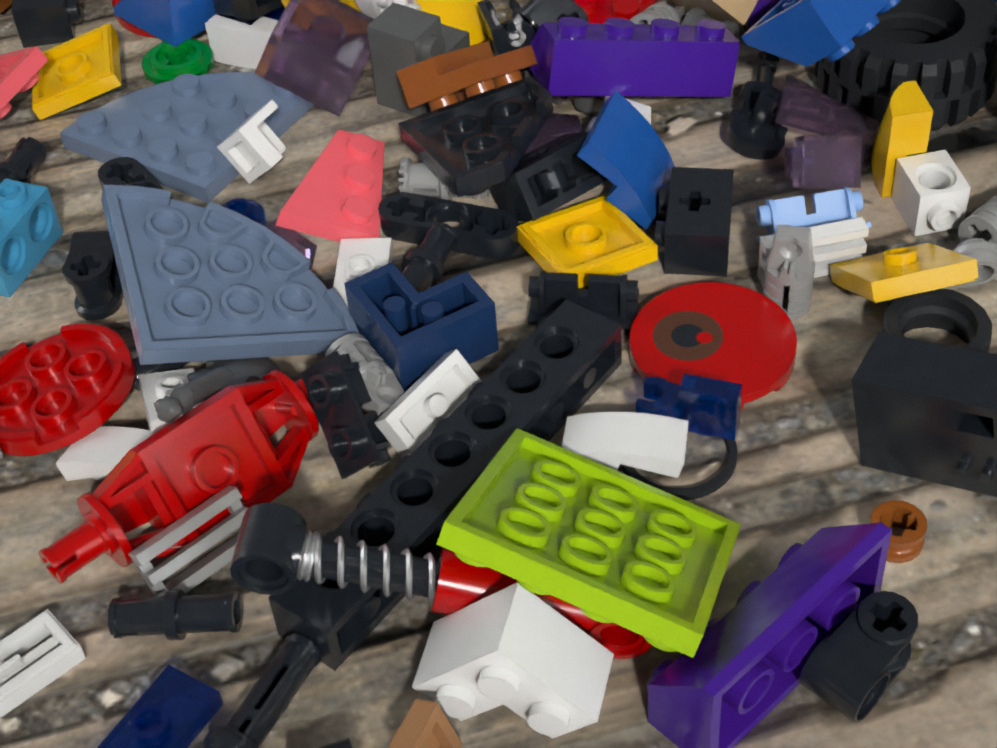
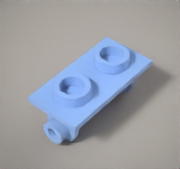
(827, 208)

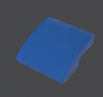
(630, 156)

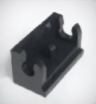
(505, 34)

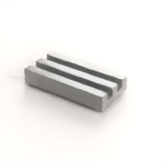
(208, 565)

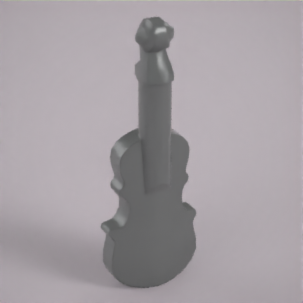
(209, 381)

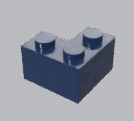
(419, 328)

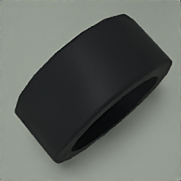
(940, 310)

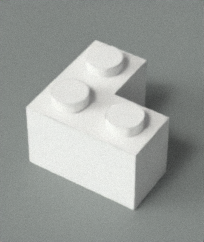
(518, 656)

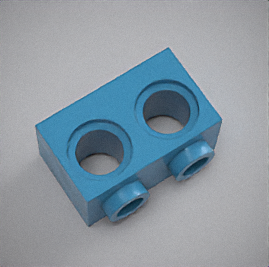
(26, 231)

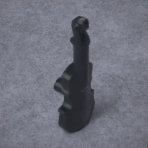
(753, 126)

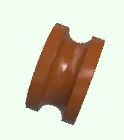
(908, 517)

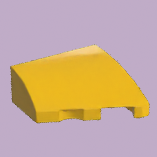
(901, 133)

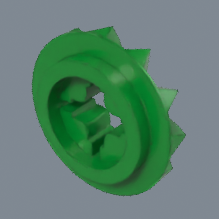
(167, 62)

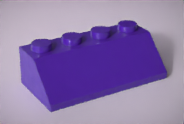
(635, 58)
(764, 641)

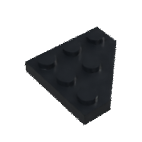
(481, 136)

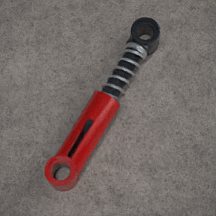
(278, 549)

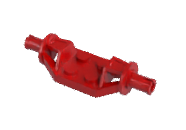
(187, 464)

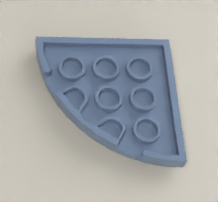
(180, 124)
(214, 283)

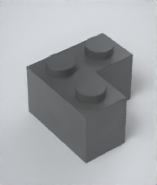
(404, 38)

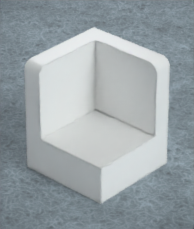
(253, 145)

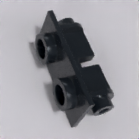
(605, 294)
(336, 394)

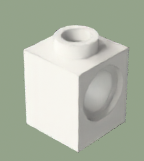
(930, 192)

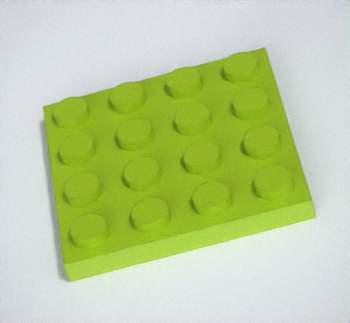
(594, 541)

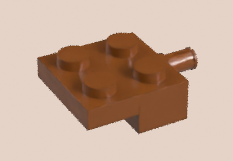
(463, 73)

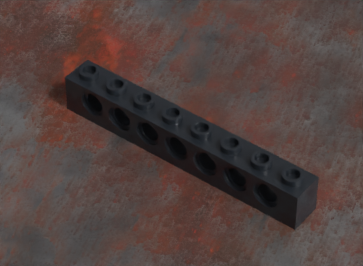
(529, 391)

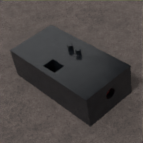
(928, 412)

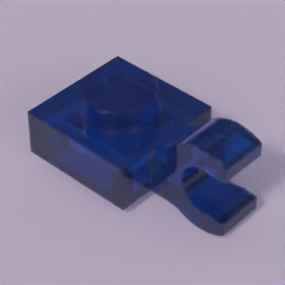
(707, 404)

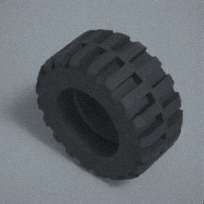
(935, 42)

